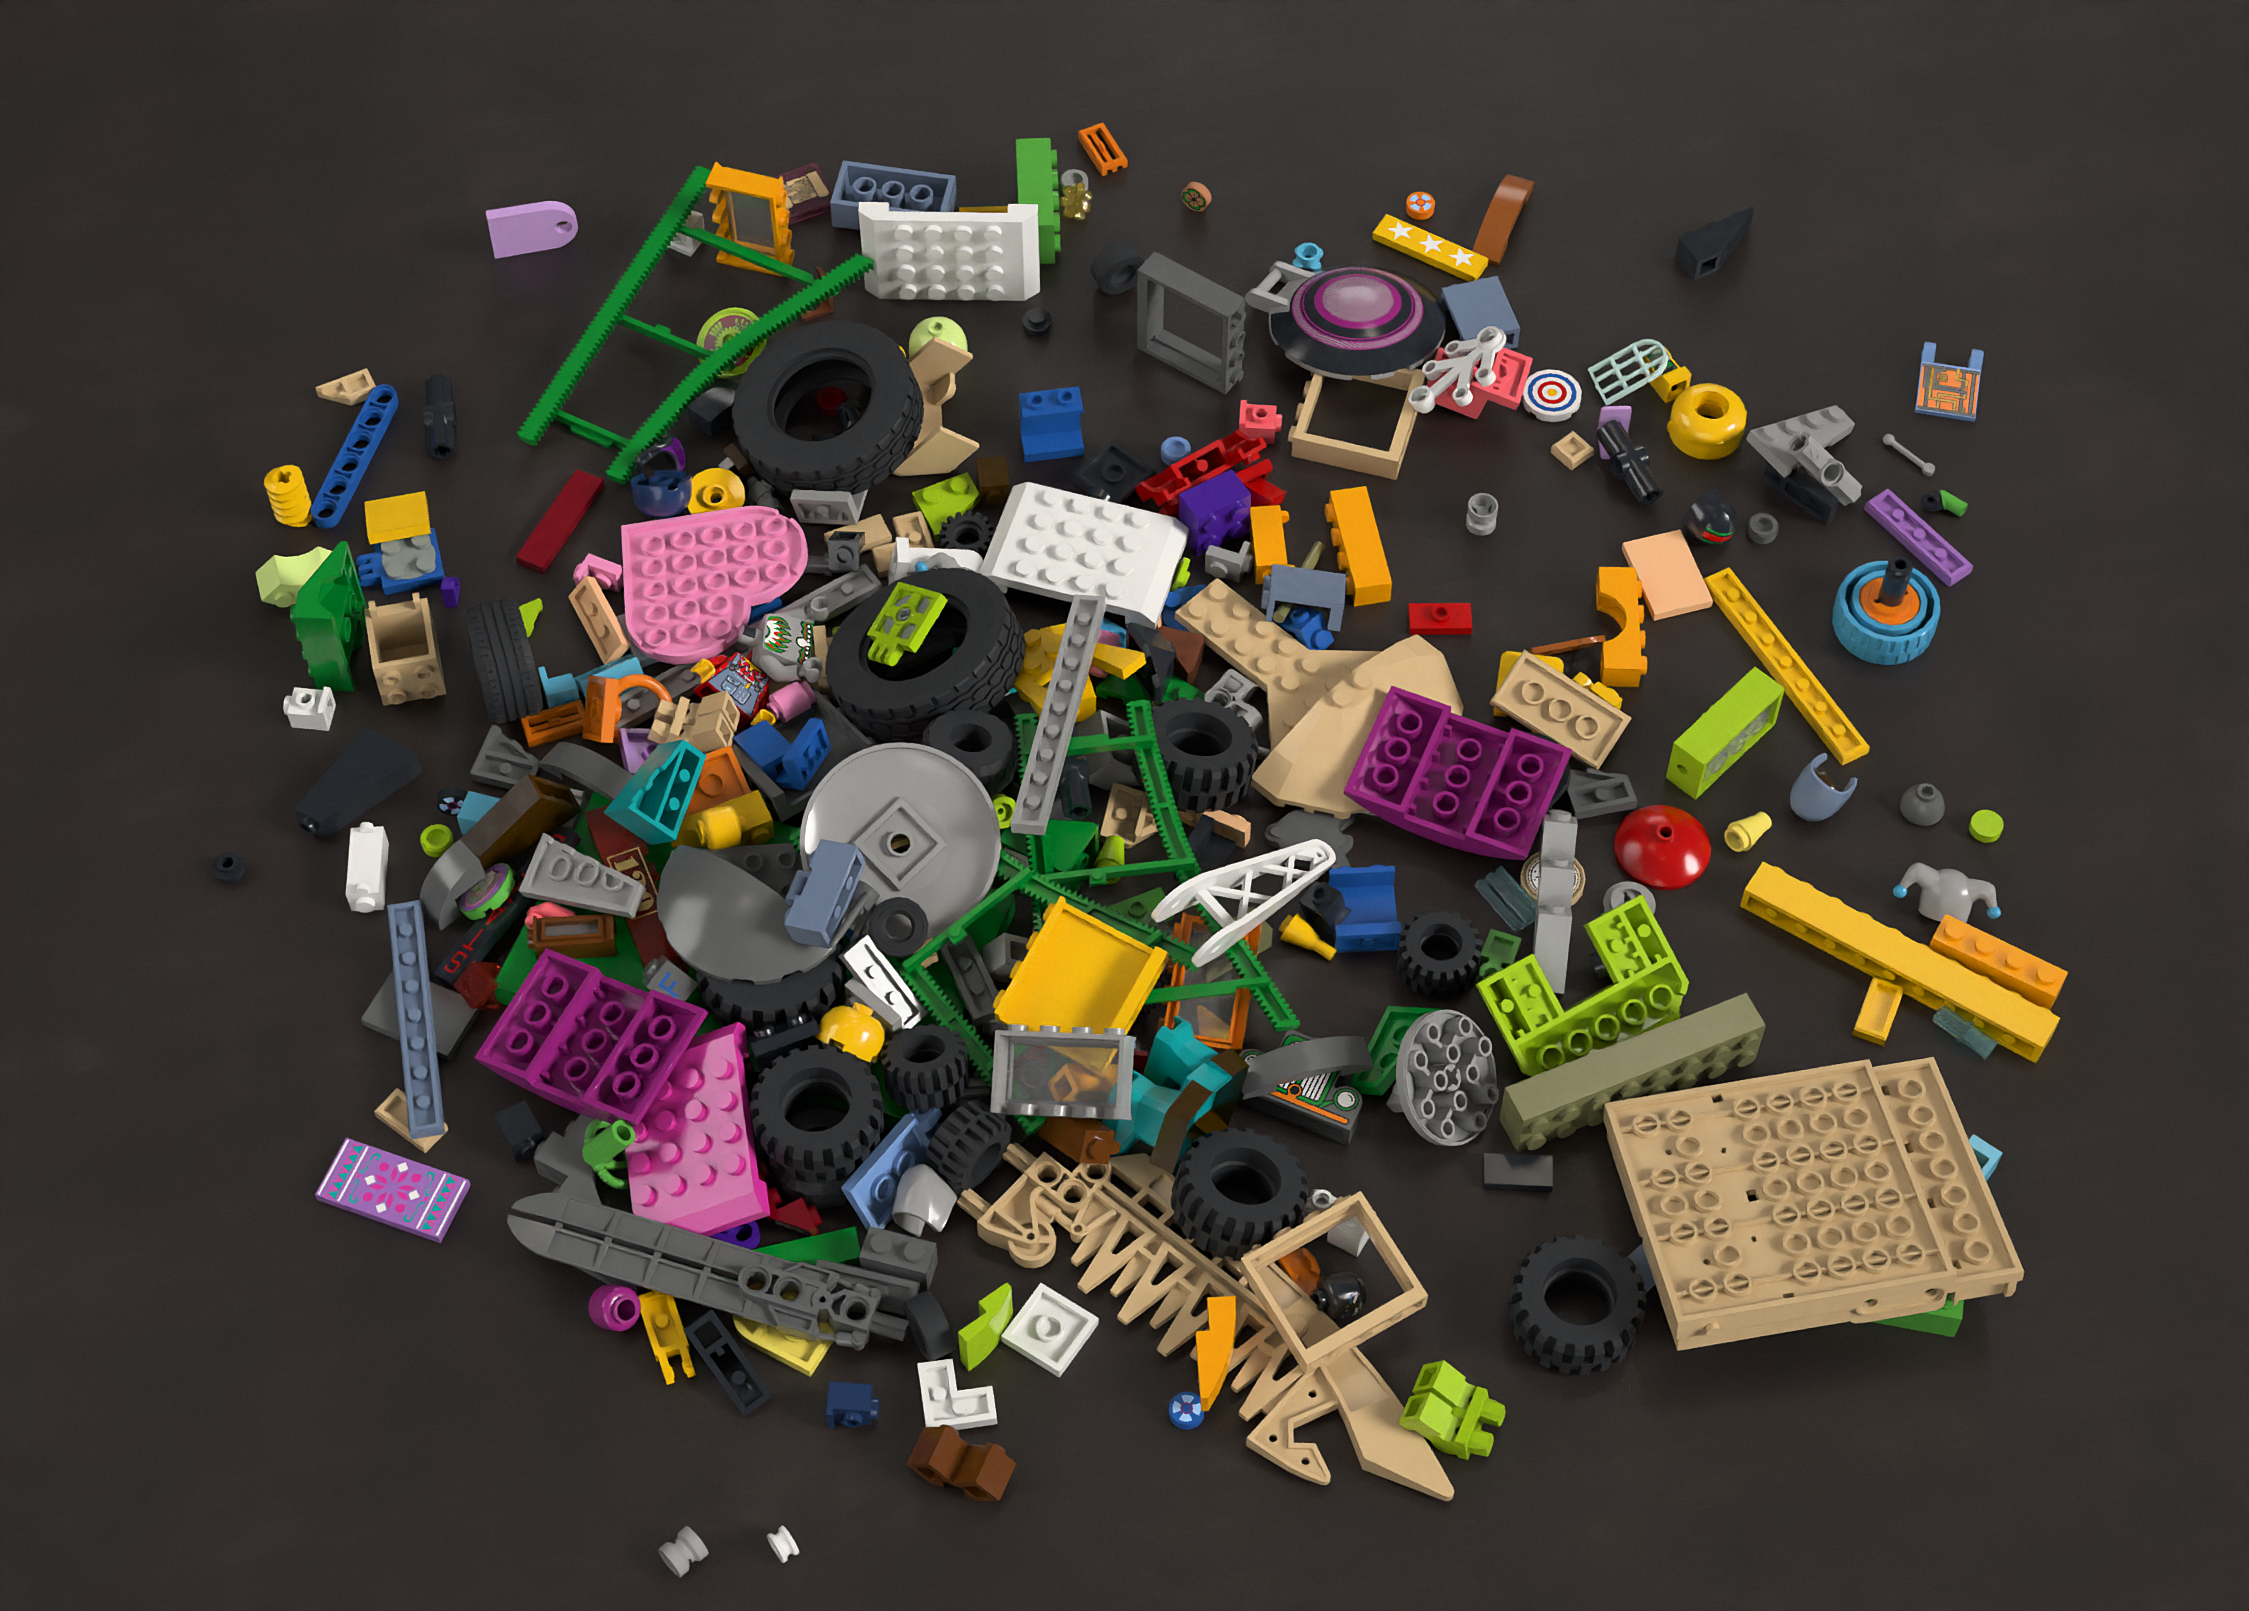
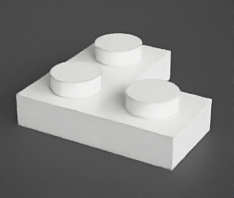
(951, 1407)

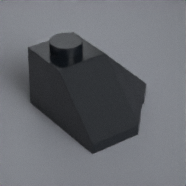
(1159, 656)

